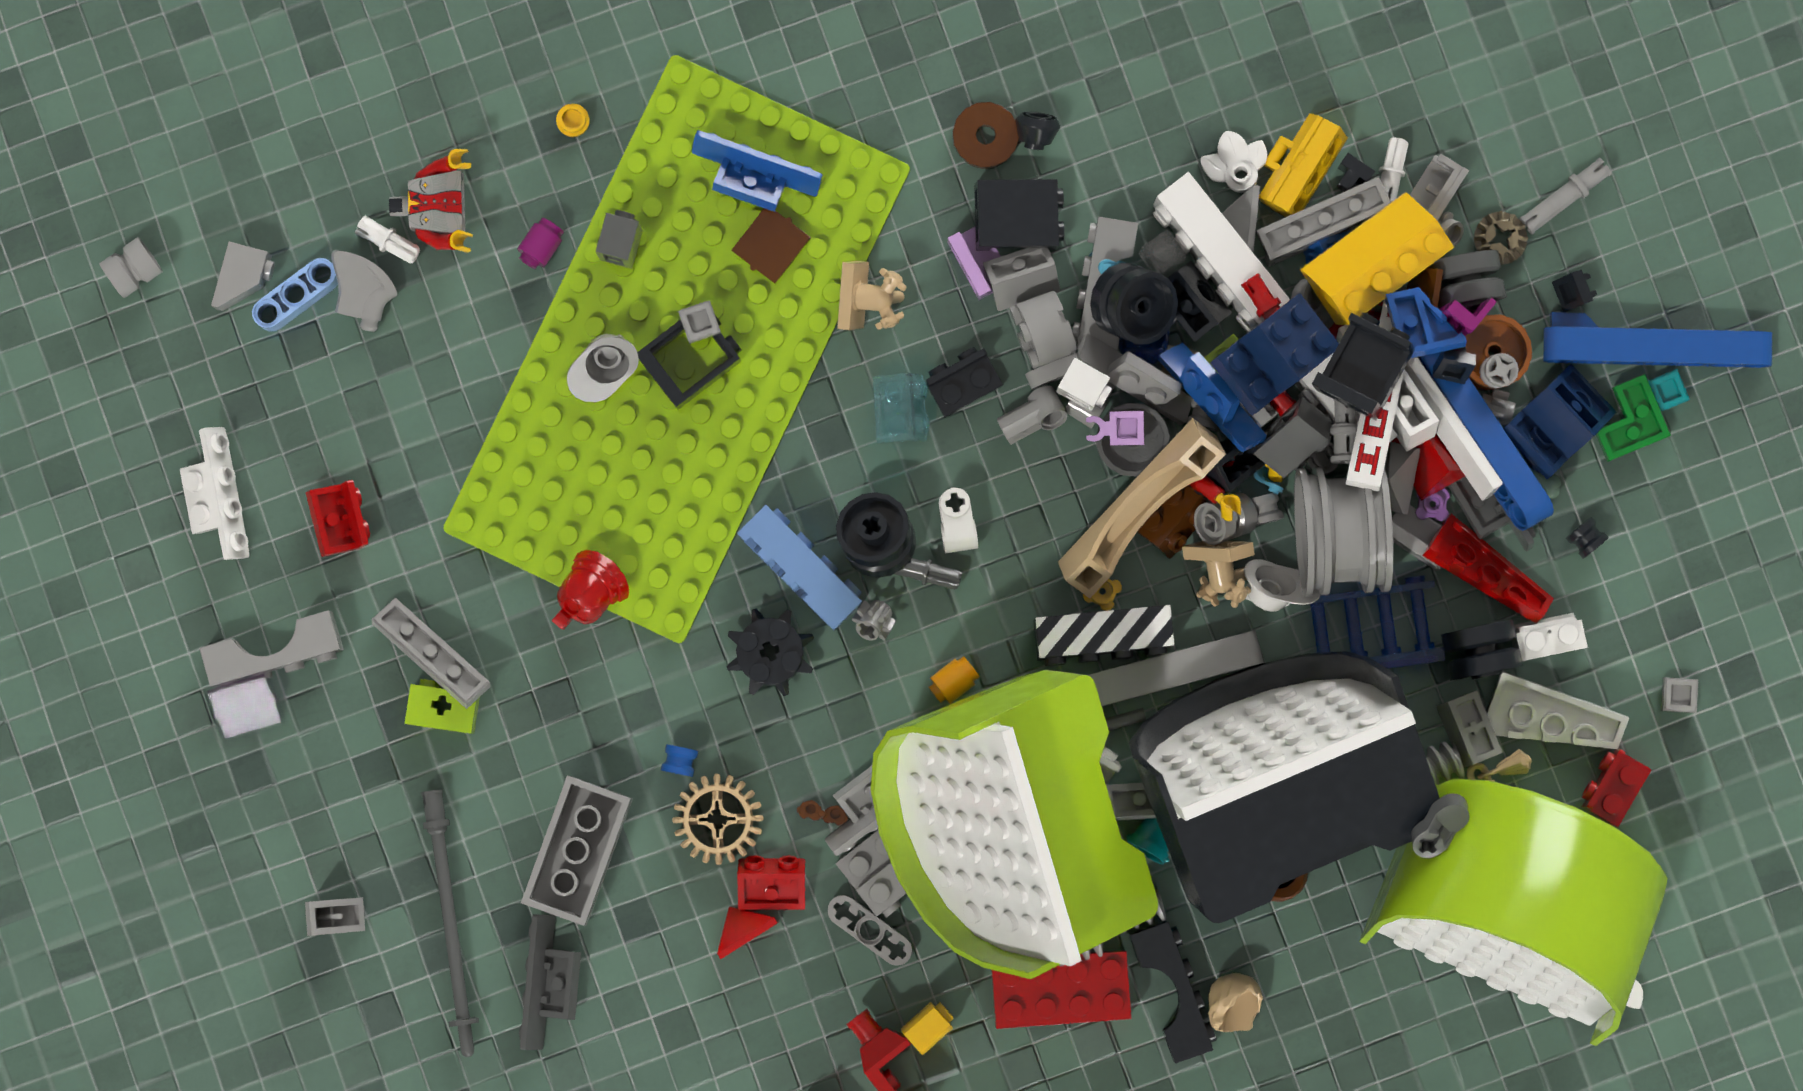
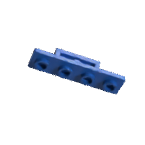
(753, 174)
(1212, 395)

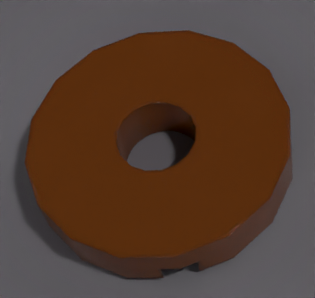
(985, 115)

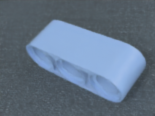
(279, 296)

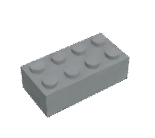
(576, 850)

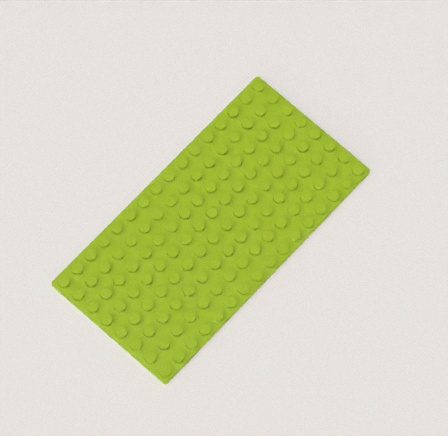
(632, 471)

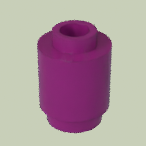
(540, 243)

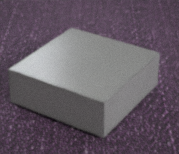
(699, 322)
(1679, 695)

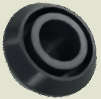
(1036, 129)

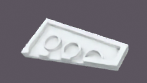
(1541, 713)

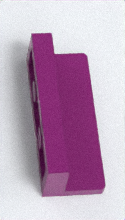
(1466, 320)

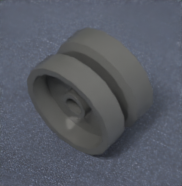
(1466, 280)
(1134, 459)

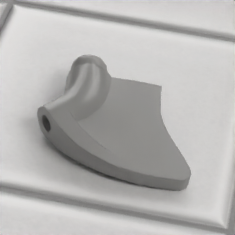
(361, 288)

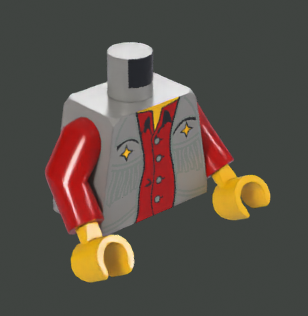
(437, 203)

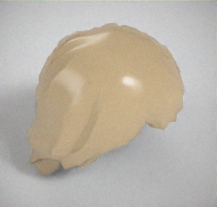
(1234, 1002)

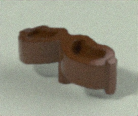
(832, 814)

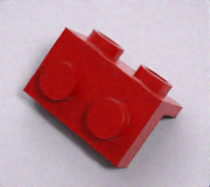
(338, 518)

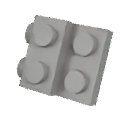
(873, 875)

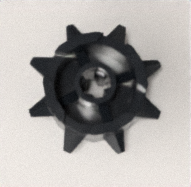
(762, 670)

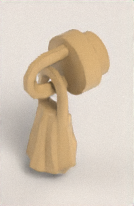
(1512, 765)

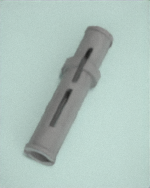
(1562, 198)

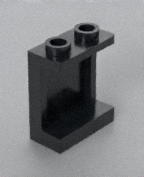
(1018, 214)
(1365, 365)

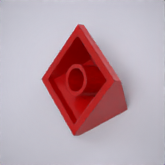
(1434, 468)

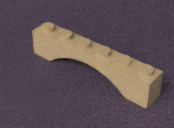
(1180, 463)

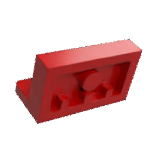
(1615, 787)
(771, 883)

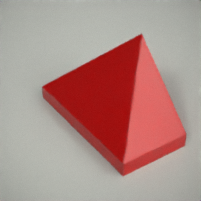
(741, 928)

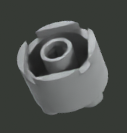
(1043, 329)

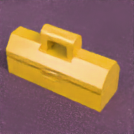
(1304, 167)

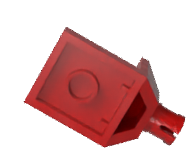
(878, 1049)

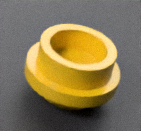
(572, 120)

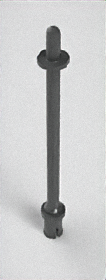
(437, 826)

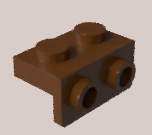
(1172, 522)

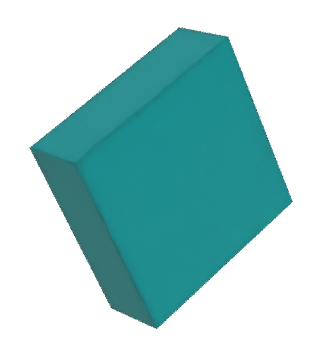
(1669, 390)

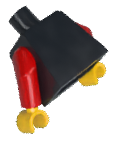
(1227, 475)

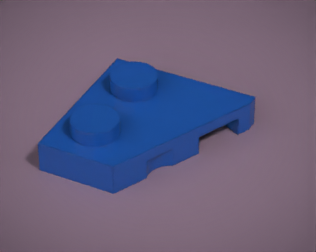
(1424, 323)

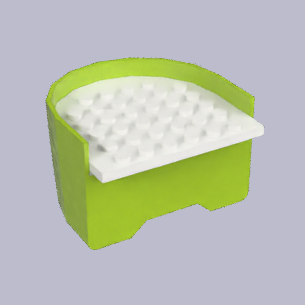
(1010, 825)
(1529, 903)

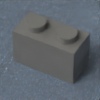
(619, 239)
(1294, 438)

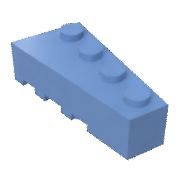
(800, 567)

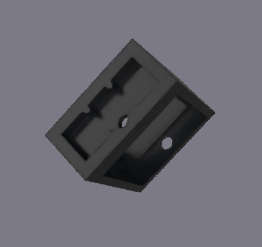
(679, 399)

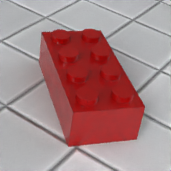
(1065, 994)

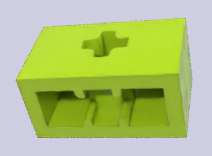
(422, 709)

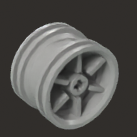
(1342, 533)

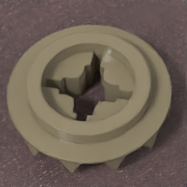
(1504, 222)

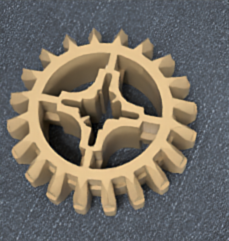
(718, 842)

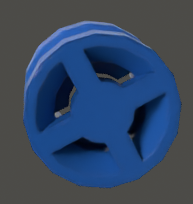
(679, 760)

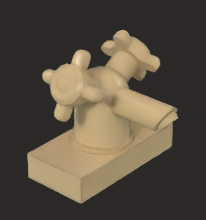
(859, 296)
(1220, 569)

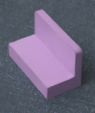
(972, 261)

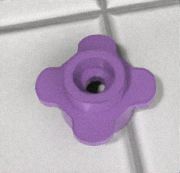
(1439, 511)

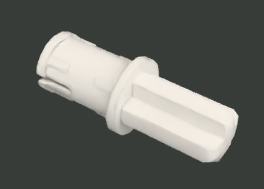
(1393, 166)
(387, 239)

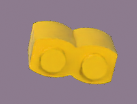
(928, 1027)

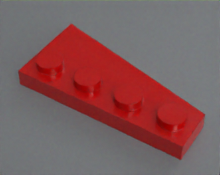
(1480, 565)

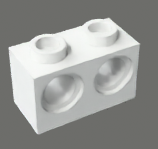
(1084, 385)

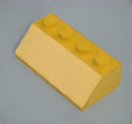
(1376, 258)

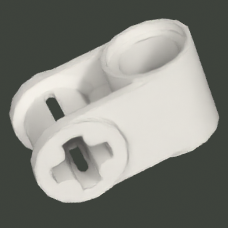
(958, 527)

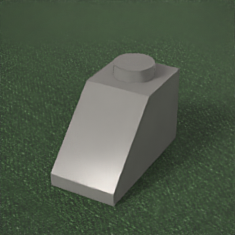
(241, 274)

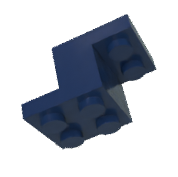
(1275, 354)
(1559, 421)

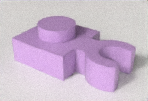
(1122, 427)

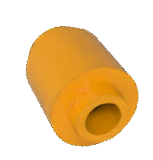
(953, 680)

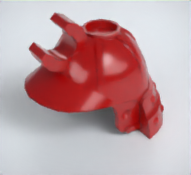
(589, 589)

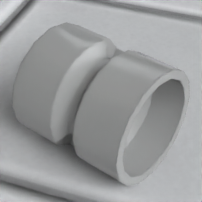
(131, 267)
(1215, 529)

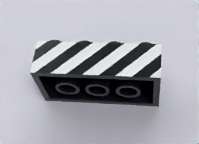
(1103, 633)

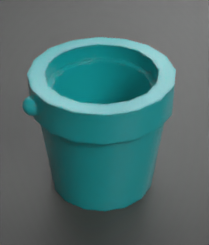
(1150, 841)

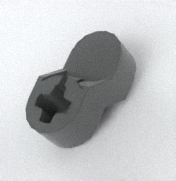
(1440, 825)

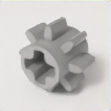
(1500, 406)
(874, 620)

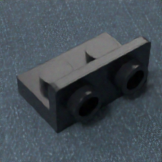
(962, 382)

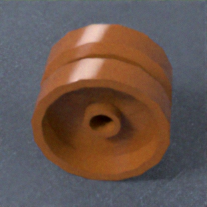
(1498, 335)

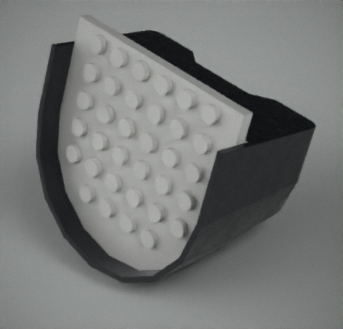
(1281, 775)

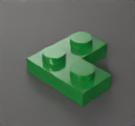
(1642, 420)

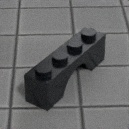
(1186, 1033)

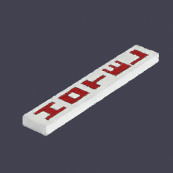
(1373, 436)

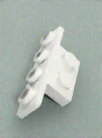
(213, 495)

